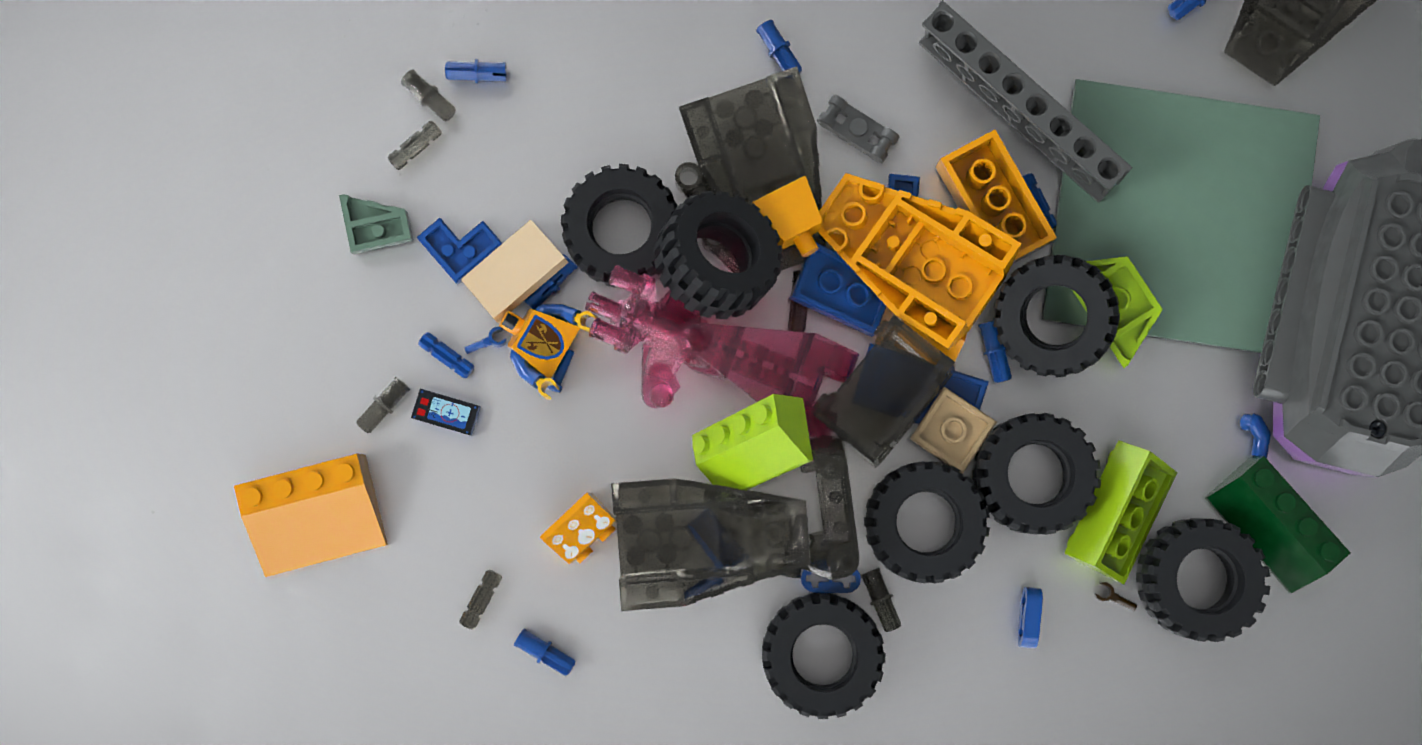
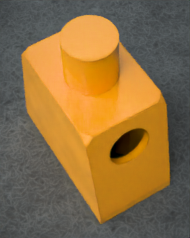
(793, 215)

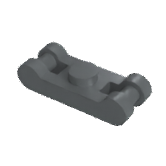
(857, 129)

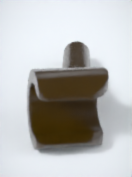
(1116, 598)

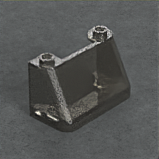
(885, 391)
(836, 548)

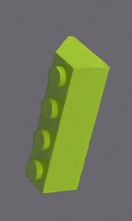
(755, 443)
(1123, 513)

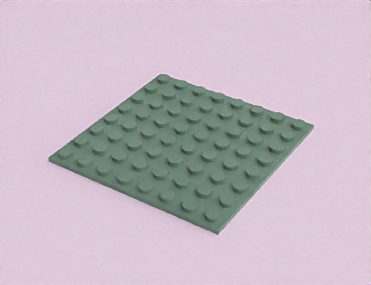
(1196, 212)

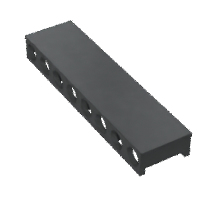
(1022, 103)

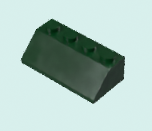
(1283, 525)

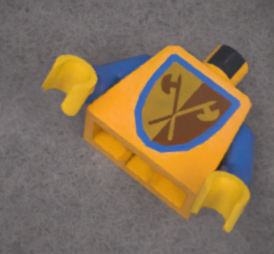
(542, 341)

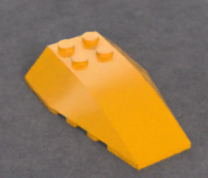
(918, 256)

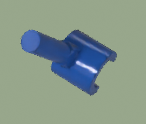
(485, 342)

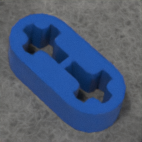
(830, 586)
(1030, 617)

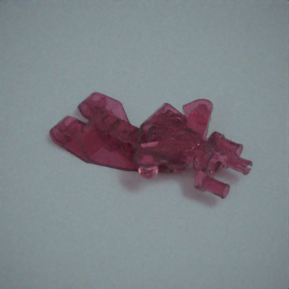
(751, 358)

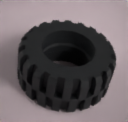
(598, 192)
(741, 232)
(1050, 359)
(1078, 474)
(969, 522)
(1243, 587)
(832, 698)

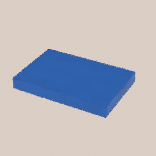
(837, 292)

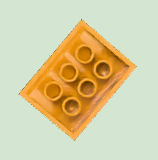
(311, 514)

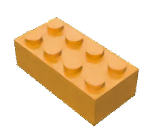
(992, 188)

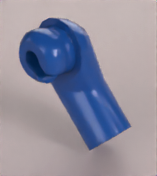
(1260, 432)

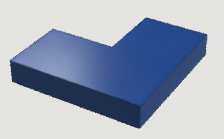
(457, 255)

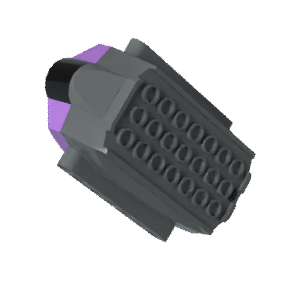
(1349, 319)

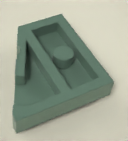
(374, 225)

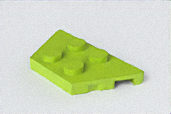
(1136, 305)

